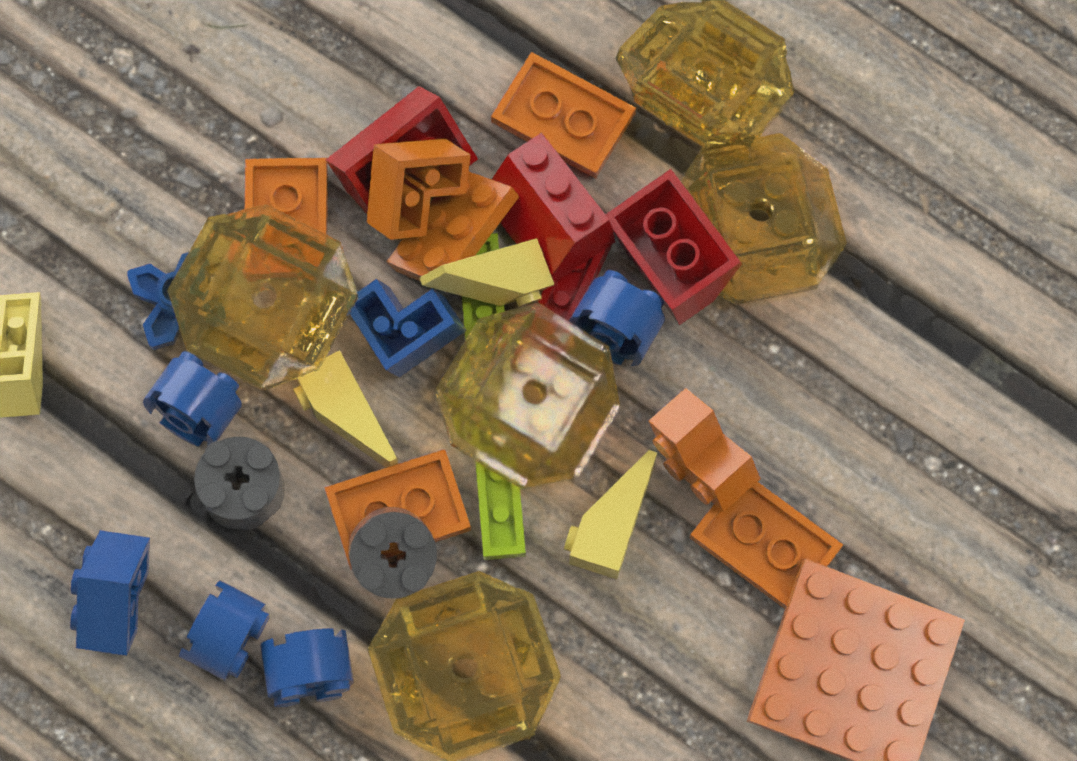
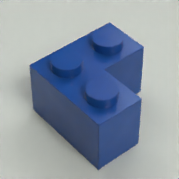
(406, 334)
(109, 592)

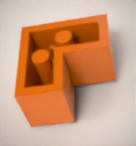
(405, 180)
(701, 453)

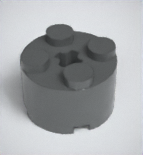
(226, 463)
(410, 570)

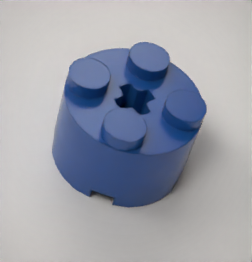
(620, 316)
(193, 400)
(224, 630)
(307, 666)

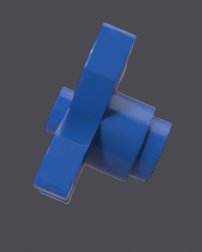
(151, 286)

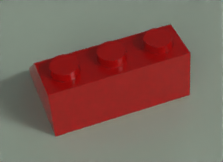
(414, 118)
(552, 208)
(674, 246)

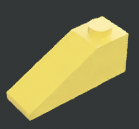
(496, 276)
(20, 355)
(343, 408)
(608, 525)

